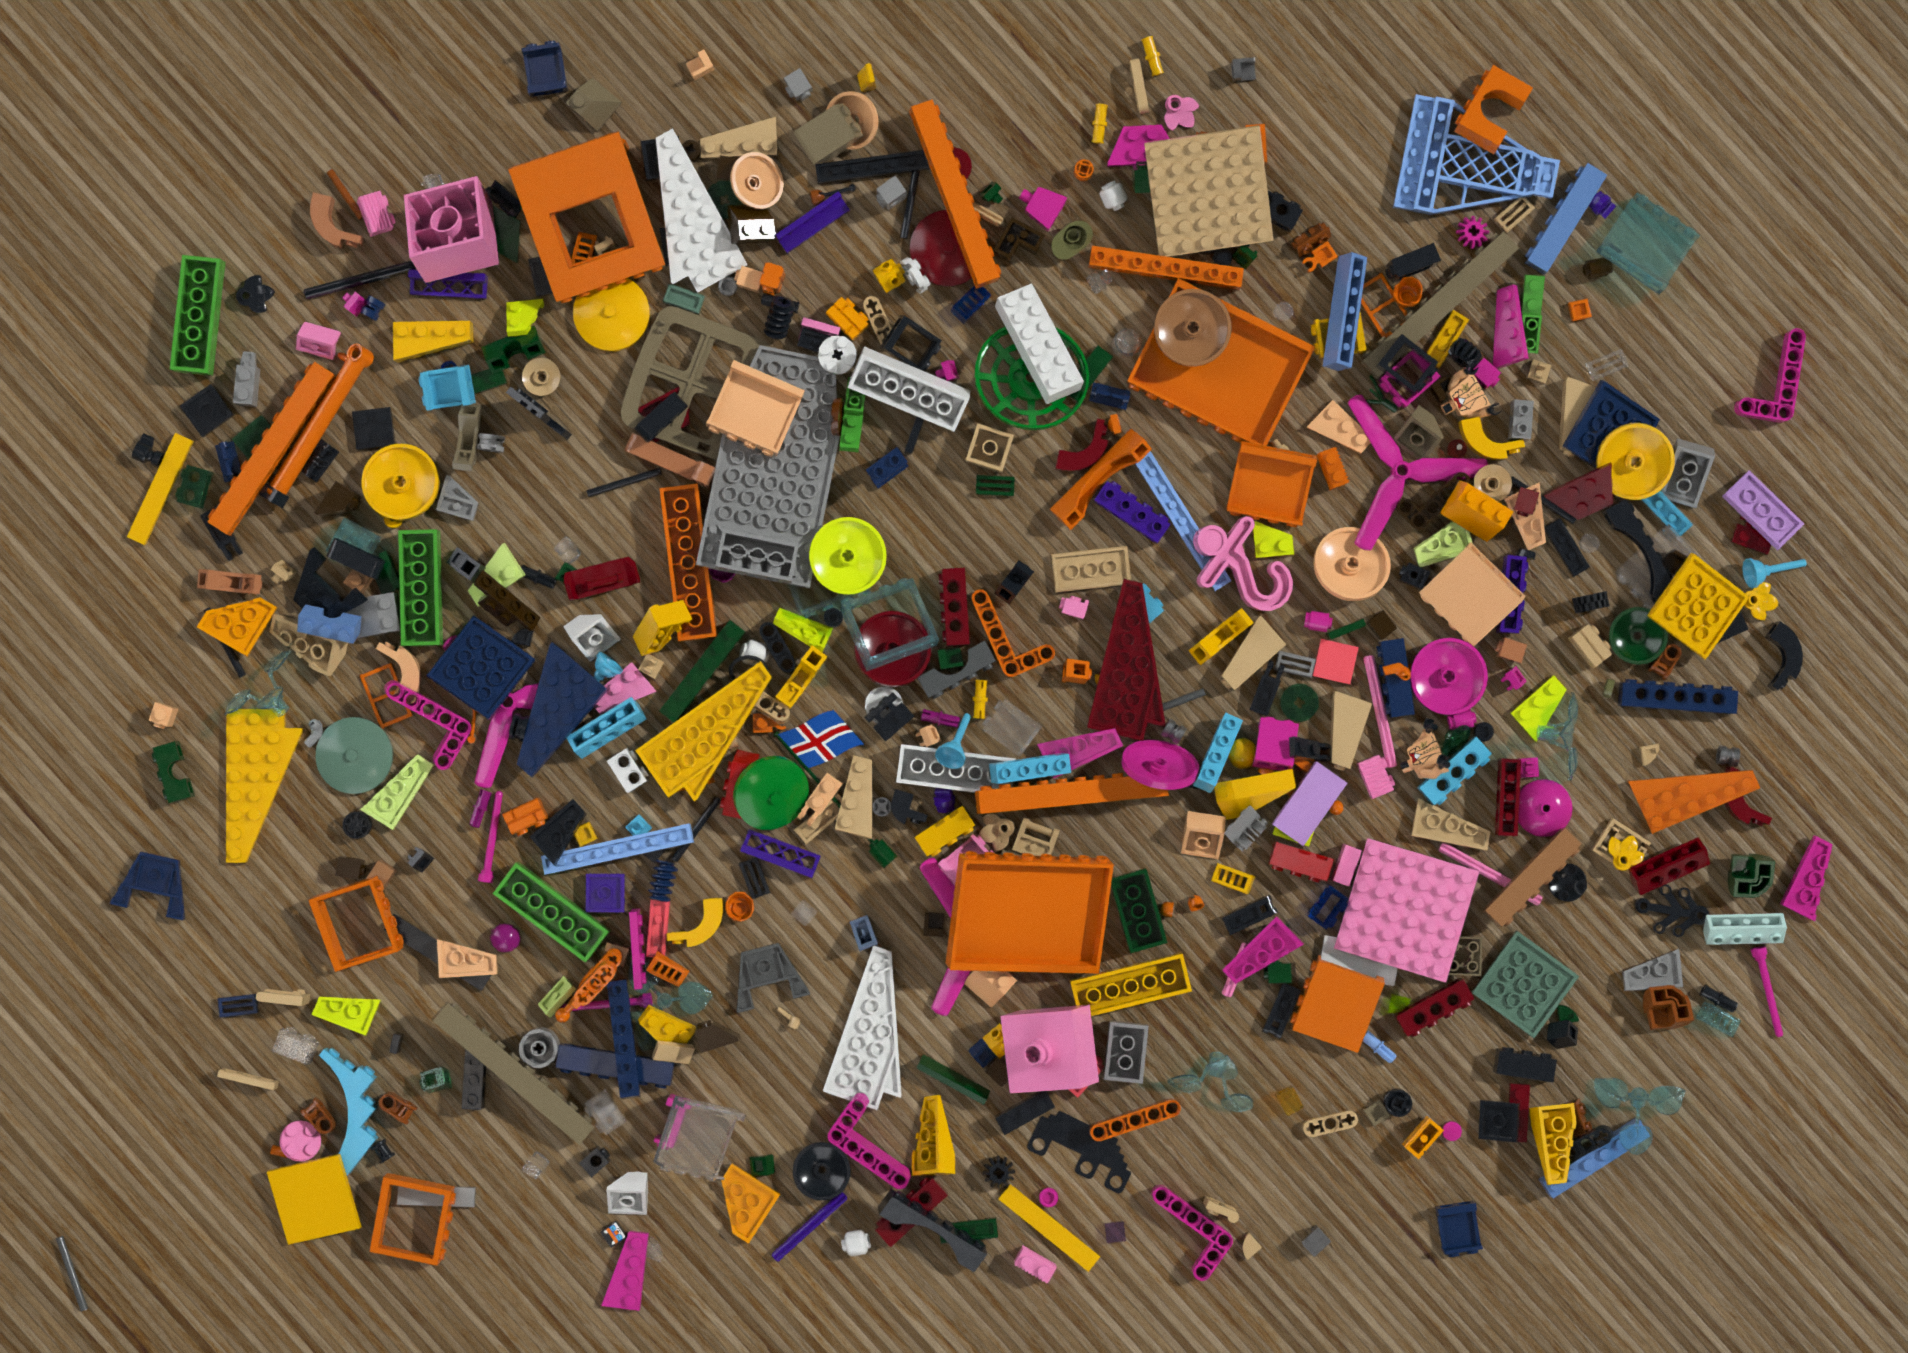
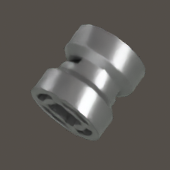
(1173, 731)
(1728, 756)

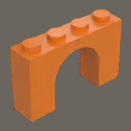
(1495, 85)

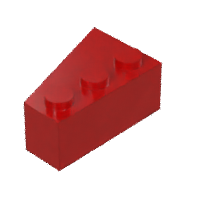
(735, 768)
(1300, 862)

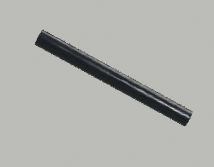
(909, 204)
(624, 482)
(1518, 484)
(232, 657)
(697, 827)

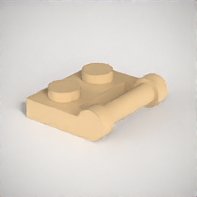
(1029, 844)
(1217, 1207)

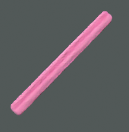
(1380, 711)
(1483, 869)

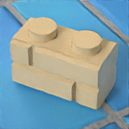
(1590, 645)

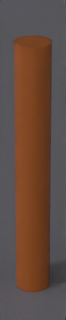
(345, 194)

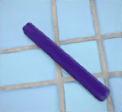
(809, 1226)

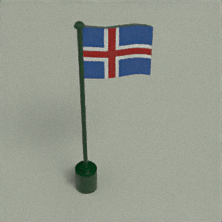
(820, 742)

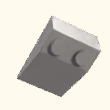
(1689, 472)
(379, 615)

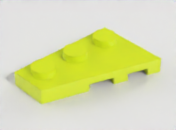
(347, 1012)

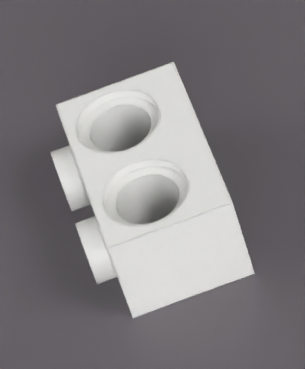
(623, 773)

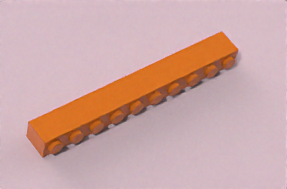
(954, 193)
(271, 449)
(1062, 793)

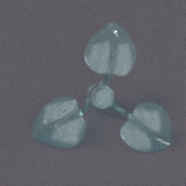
(273, 699)
(1551, 733)
(692, 1000)
(1218, 1066)
(1665, 1098)

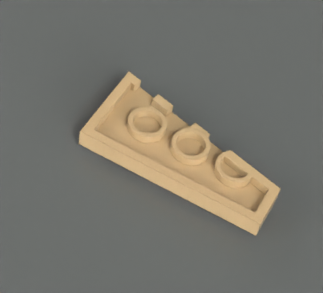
(734, 143)
(856, 804)
(1440, 826)

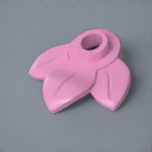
(1182, 114)

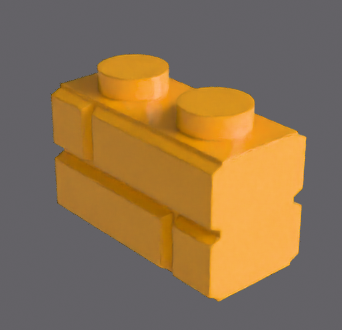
(847, 318)
(1422, 1137)

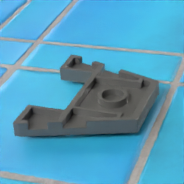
(764, 967)

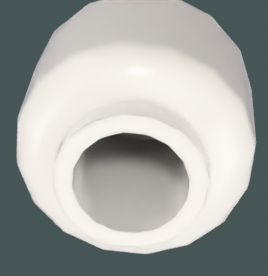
(1113, 195)
(756, 649)
(856, 1243)

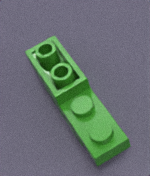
(1531, 310)
(852, 420)

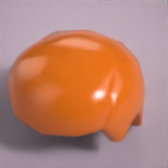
(1408, 292)
(739, 906)

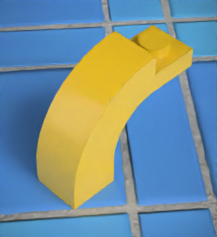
(1476, 440)
(1220, 636)
(801, 677)
(711, 921)

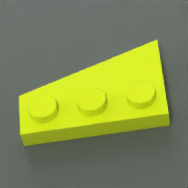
(803, 629)
(1539, 706)

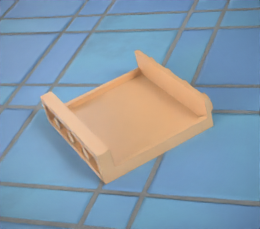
(755, 409)
(1472, 595)

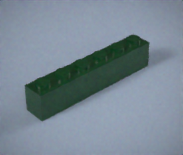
(702, 671)

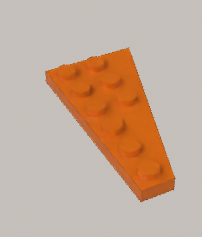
(1682, 797)

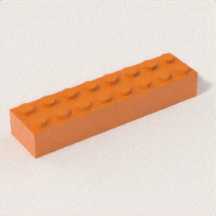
(689, 582)

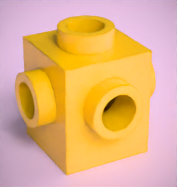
(889, 275)
(995, 1041)

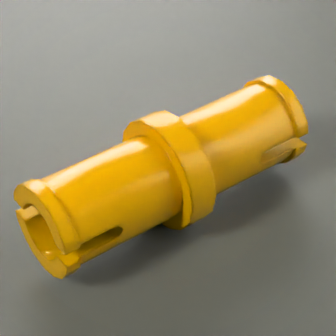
(1152, 56)
(1099, 123)
(980, 699)

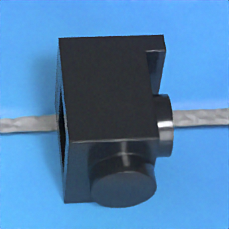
(1419, 581)

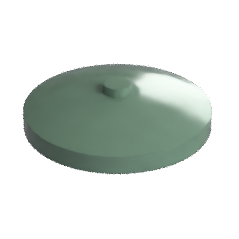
(354, 755)

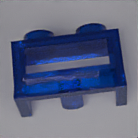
(1340, 906)

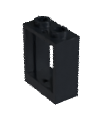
(1412, 263)
(894, 335)
(1383, 365)

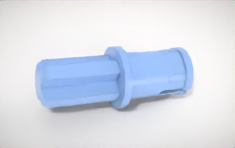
(1378, 1047)

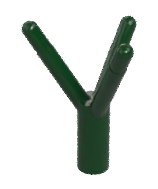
(1382, 400)

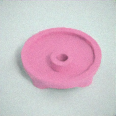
(300, 1141)

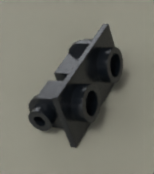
(504, 198)

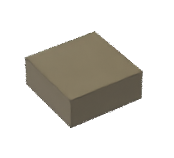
(1376, 1112)

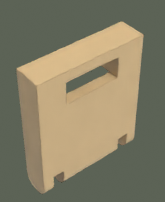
(1621, 833)
(296, 998)

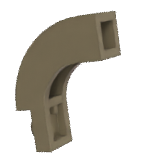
(469, 429)

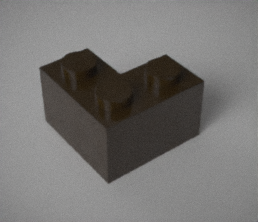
(1018, 235)

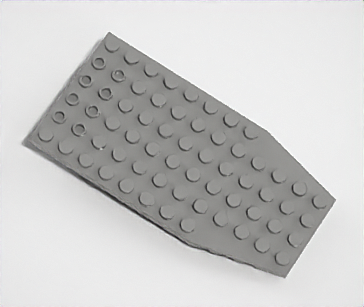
(773, 506)

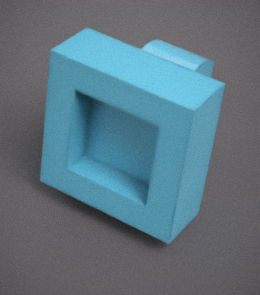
(638, 826)

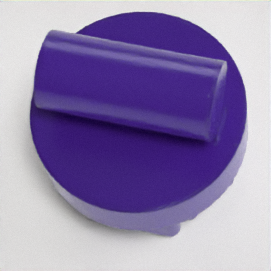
(1602, 204)
(944, 800)

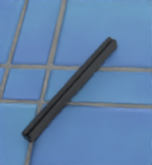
(358, 280)

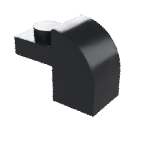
(465, 564)
(1014, 582)
(901, 808)

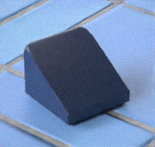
(982, 1053)

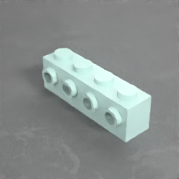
(1744, 928)

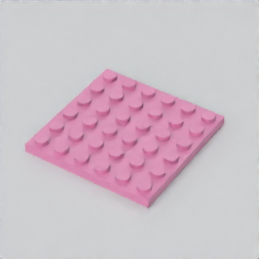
(1406, 910)

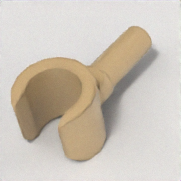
(794, 1021)

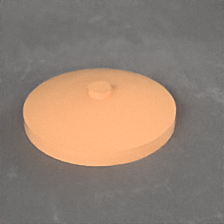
(1349, 570)

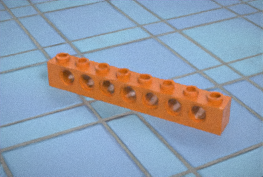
(1166, 267)

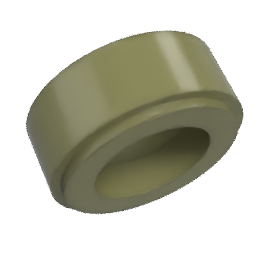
(1608, 688)

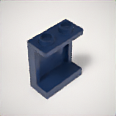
(544, 69)
(887, 468)
(1458, 1228)

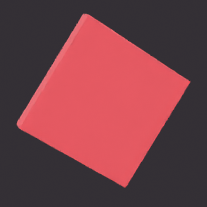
(1335, 661)

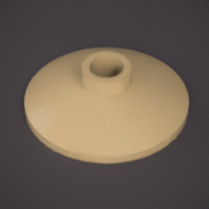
(531, 375)
(1499, 476)

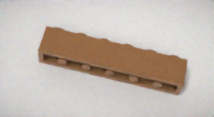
(1532, 877)

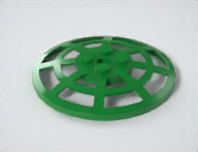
(1021, 387)

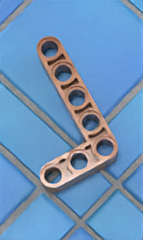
(670, 460)

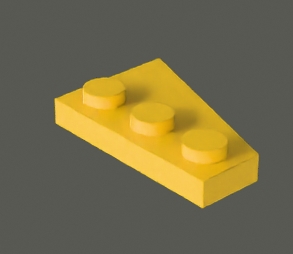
(665, 1026)

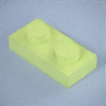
(556, 996)

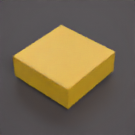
(585, 834)

